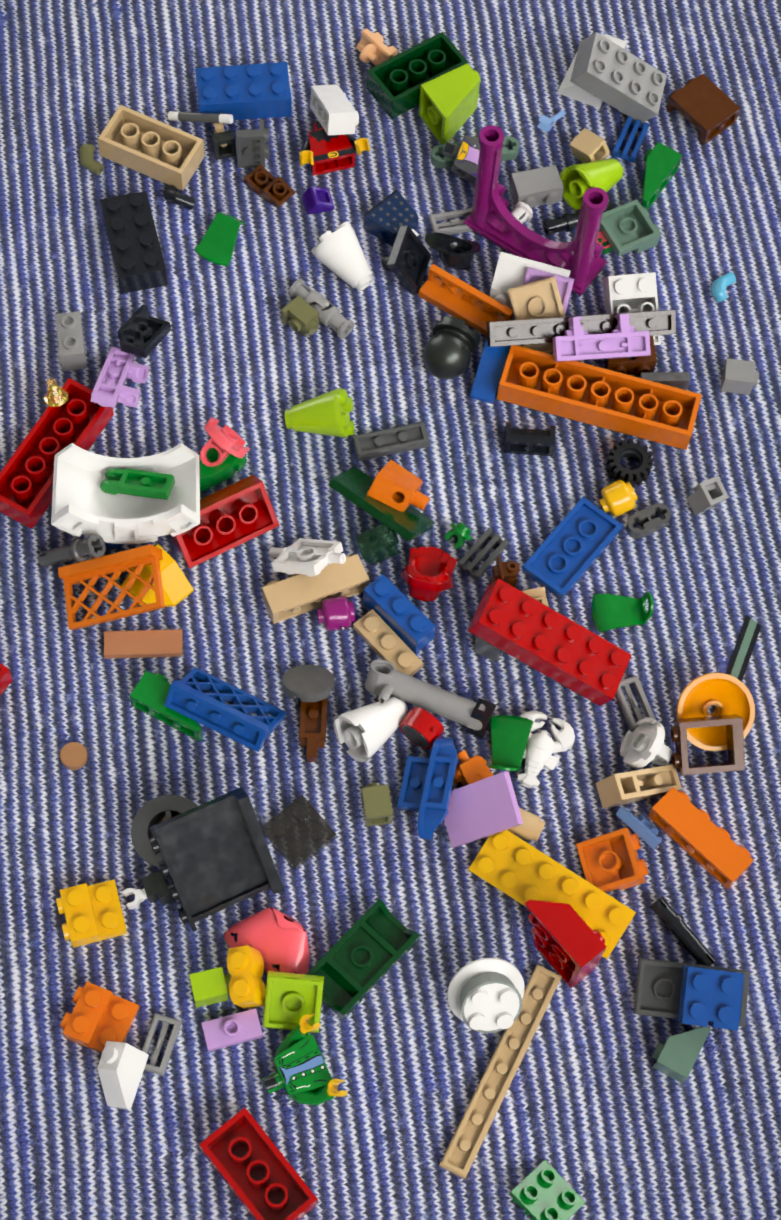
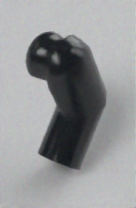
(172, 195)

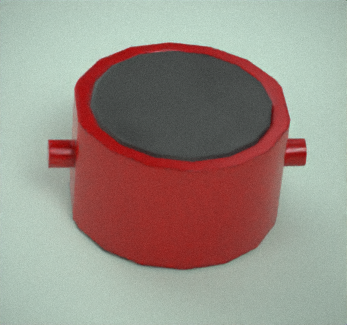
(421, 727)

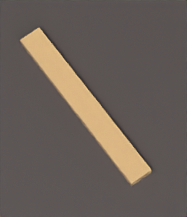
(499, 1073)

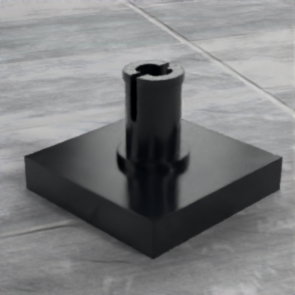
(408, 259)

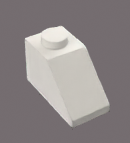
(121, 1073)

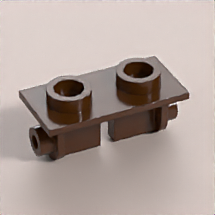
(505, 571)

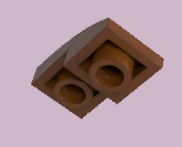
(267, 187)

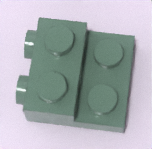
(629, 228)

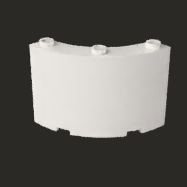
(85, 509)

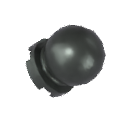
(450, 348)

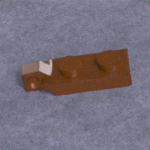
(313, 727)

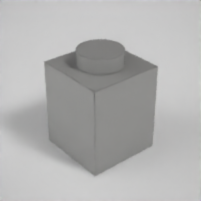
(739, 376)

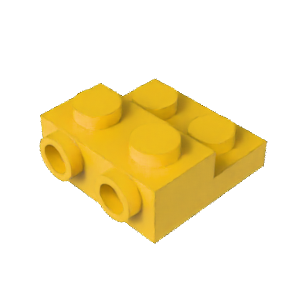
(91, 913)

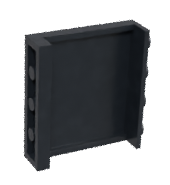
(214, 856)

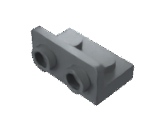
(252, 146)

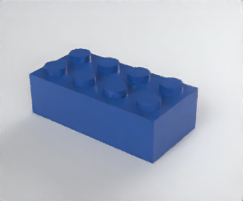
(245, 90)

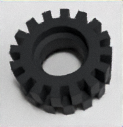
(633, 451)

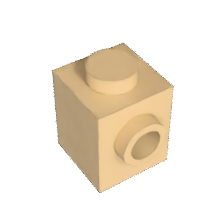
(589, 147)

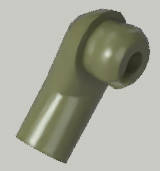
(87, 159)

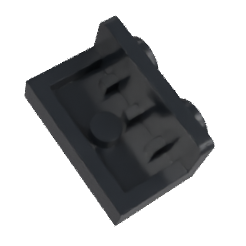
(142, 333)

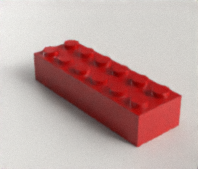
(28, 475)
(549, 642)

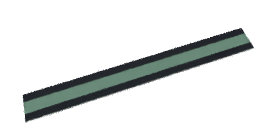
(743, 649)

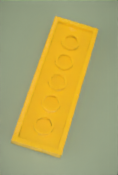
(532, 875)

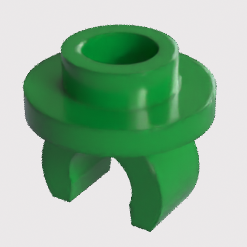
(462, 533)

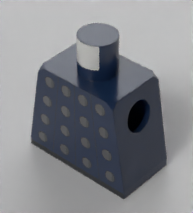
(388, 216)

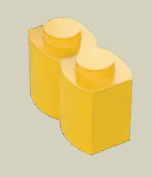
(246, 971)

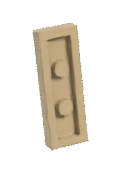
(387, 643)

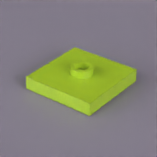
(290, 998)

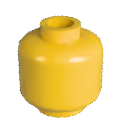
(618, 498)

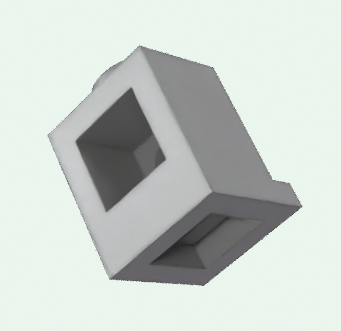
(707, 495)

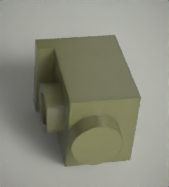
(300, 317)

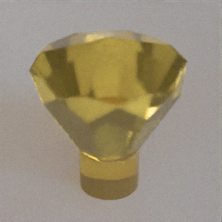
(55, 394)

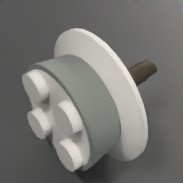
(487, 994)

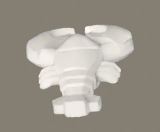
(541, 746)

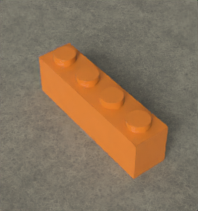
(701, 837)

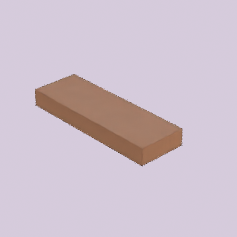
(143, 644)

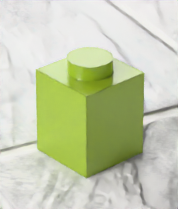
(210, 986)

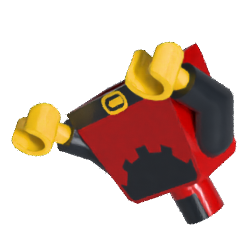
(330, 152)

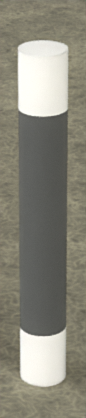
(200, 117)

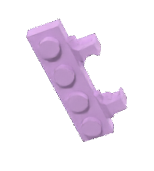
(583, 346)
(110, 383)

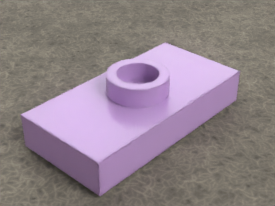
(232, 1030)

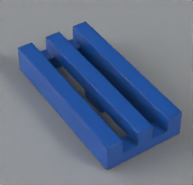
(636, 126)

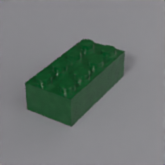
(399, 79)

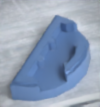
(640, 826)

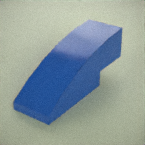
(489, 373)

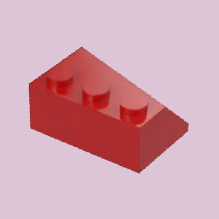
(565, 940)

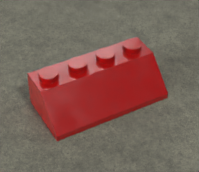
(227, 521)

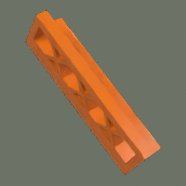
(462, 304)

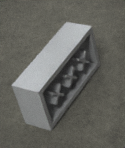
(618, 77)

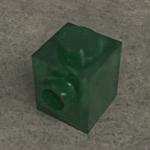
(378, 544)

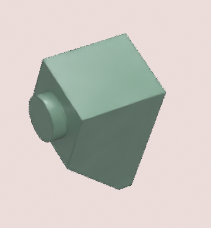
(679, 1053)

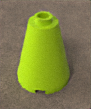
(583, 176)

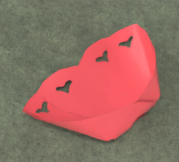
(276, 938)

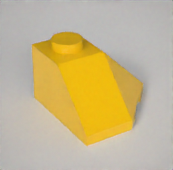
(174, 582)

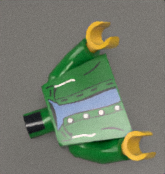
(302, 1068)

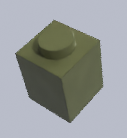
(376, 804)

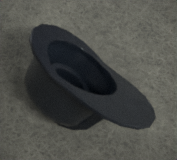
(453, 251)

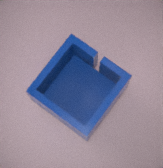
(710, 997)

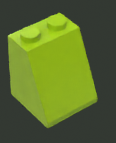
(449, 101)

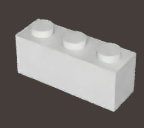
(333, 109)

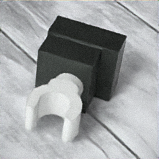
(154, 889)

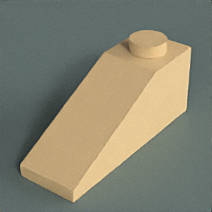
(637, 785)

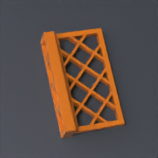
(112, 565)

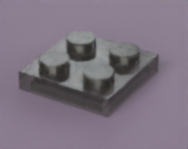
(298, 832)

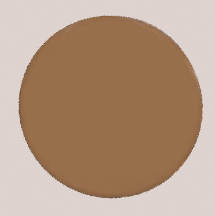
(73, 756)

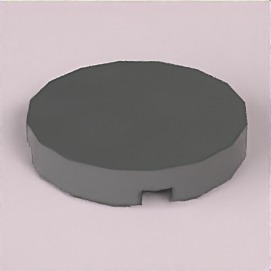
(308, 683)

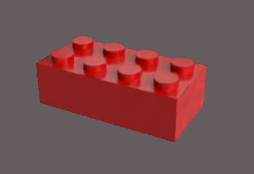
(257, 1170)

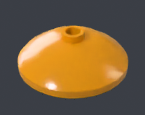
(727, 696)

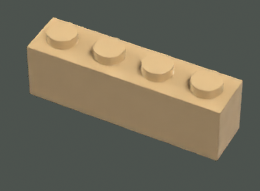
(304, 593)

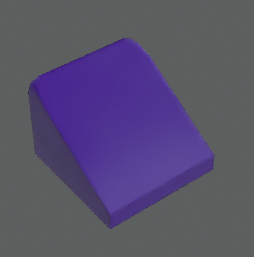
(317, 200)

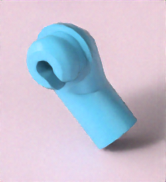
(719, 286)

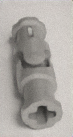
(328, 313)

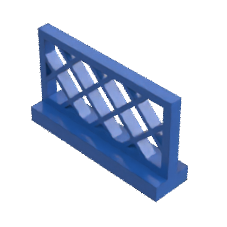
(227, 719)

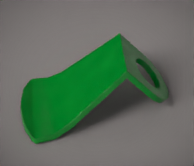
(220, 239)
(620, 611)
(509, 741)

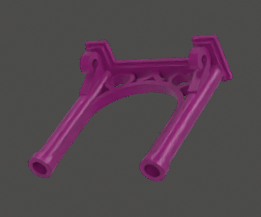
(518, 239)

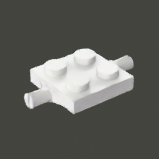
(307, 556)

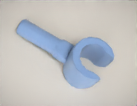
(546, 123)

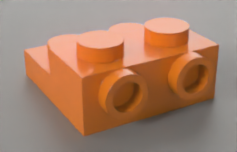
(613, 860)
(98, 1017)

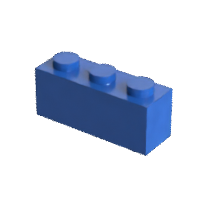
(399, 613)

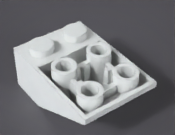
(631, 294)

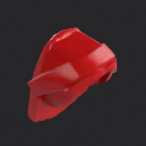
(428, 572)

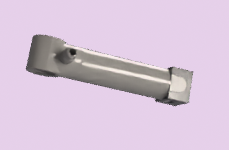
(387, 681)

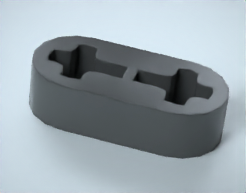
(650, 525)

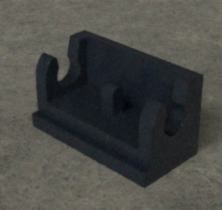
(529, 441)

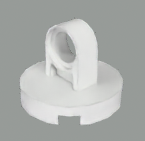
(645, 745)

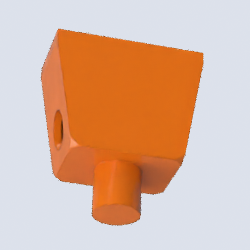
(398, 488)

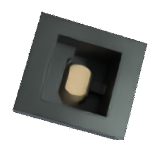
(223, 142)

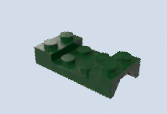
(362, 958)

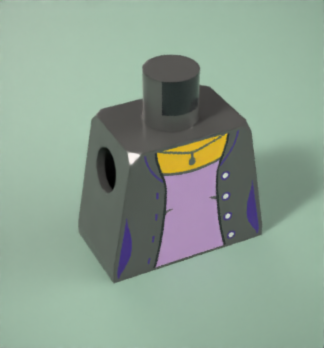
(465, 157)

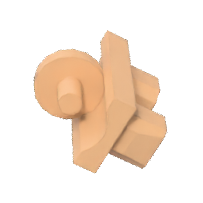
(374, 49)

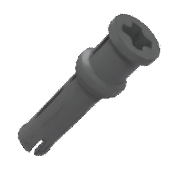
(79, 550)

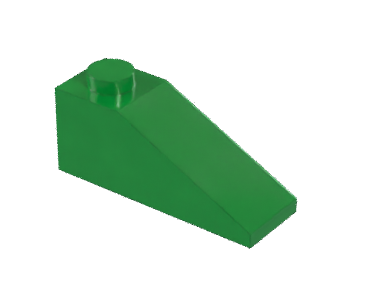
(658, 171)
(215, 475)
(150, 698)

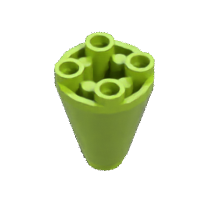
(323, 415)

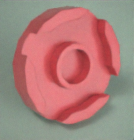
(224, 440)

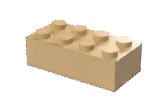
(151, 147)

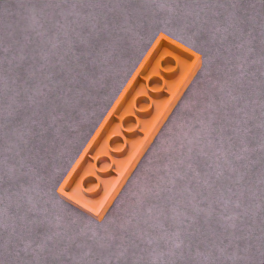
(599, 397)

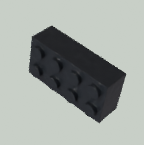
(133, 242)

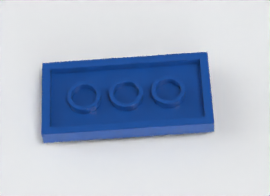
(572, 548)

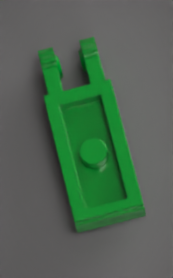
(138, 483)

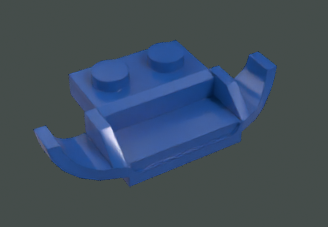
(428, 785)

